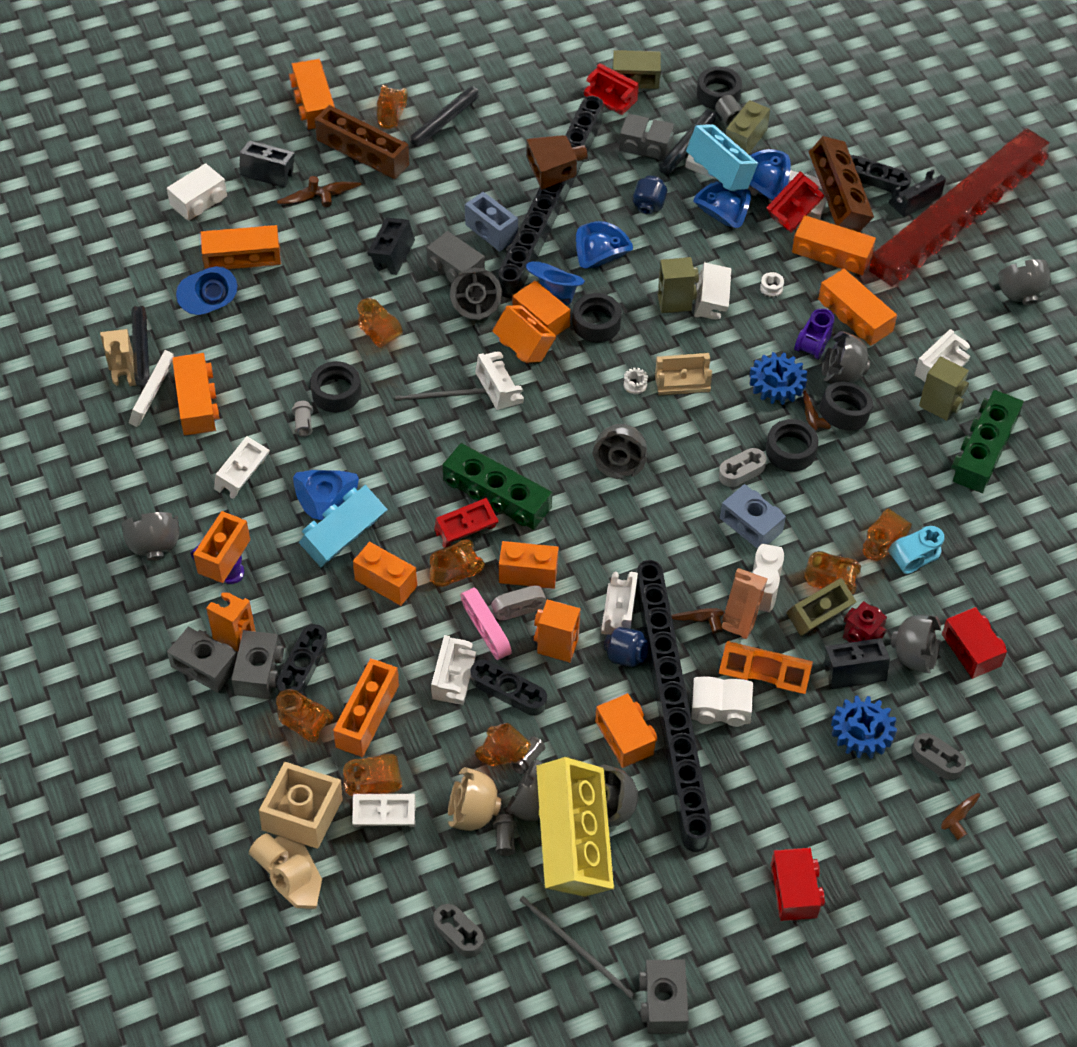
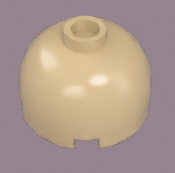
(473, 801)

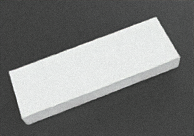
(151, 388)

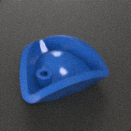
(771, 172)
(724, 205)
(600, 243)
(322, 488)

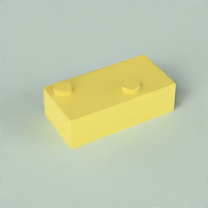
(574, 827)

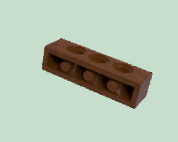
(362, 142)
(841, 184)

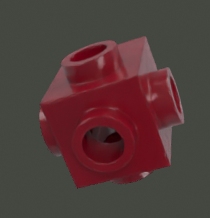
(864, 623)

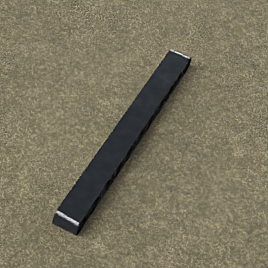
(547, 204)
(673, 712)

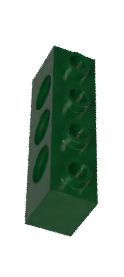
(987, 441)
(488, 479)

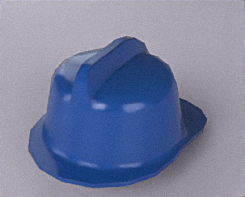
(556, 281)
(206, 290)

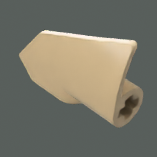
(289, 869)

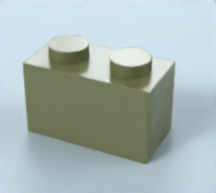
(639, 66)
(749, 125)
(677, 284)
(944, 388)
(821, 607)

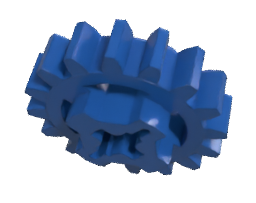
(778, 378)
(865, 724)

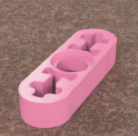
(486, 623)

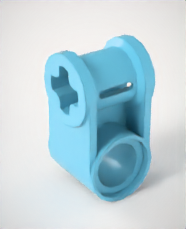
(917, 549)

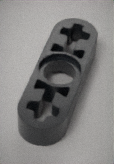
(887, 171)
(300, 650)
(504, 675)

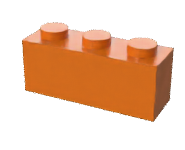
(310, 90)
(833, 245)
(241, 247)
(857, 307)
(195, 393)
(366, 707)

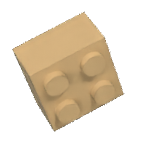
(301, 805)

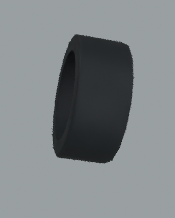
(717, 75)
(596, 332)
(332, 371)
(851, 394)
(790, 461)

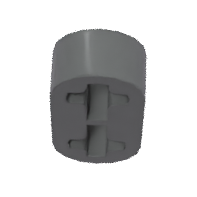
(938, 756)
(463, 925)

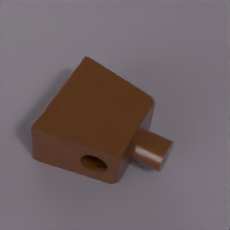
(553, 159)

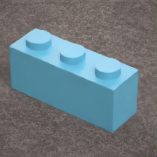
(721, 157)
(342, 525)

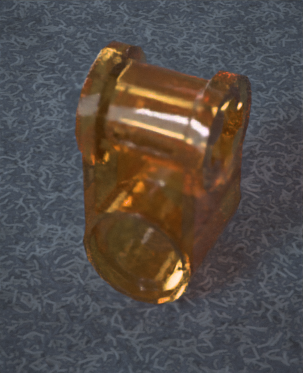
(390, 106)
(378, 322)
(883, 533)
(457, 563)
(831, 569)
(306, 718)
(503, 745)
(375, 775)

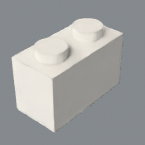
(197, 192)

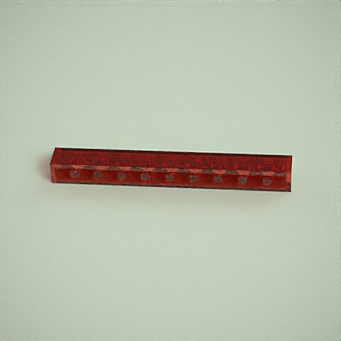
(959, 207)

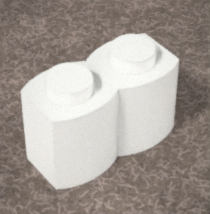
(769, 565)
(722, 701)

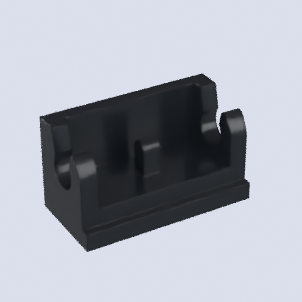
(266, 163)
(917, 195)
(392, 244)
(856, 663)

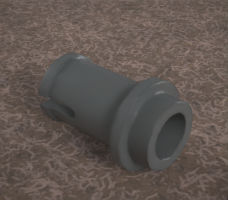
(535, 750)
(505, 839)

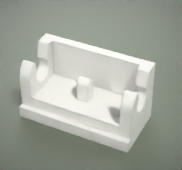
(712, 291)
(946, 347)
(497, 381)
(240, 466)
(619, 603)
(453, 671)
(384, 810)

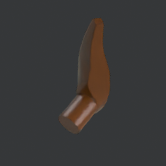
(334, 188)
(304, 194)
(812, 415)
(710, 614)
(957, 815)

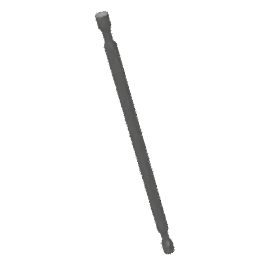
(443, 394)
(577, 947)

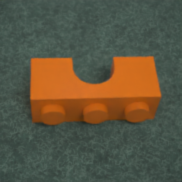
(759, 664)

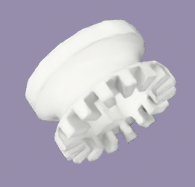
(772, 290)
(640, 376)

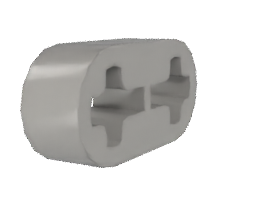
(742, 467)
(518, 602)

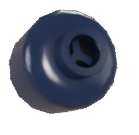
(650, 194)
(626, 647)

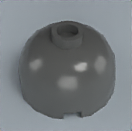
(1025, 282)
(476, 293)
(846, 360)
(620, 451)
(152, 535)
(917, 642)
(620, 795)
(526, 803)

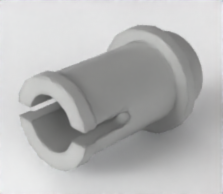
(302, 413)

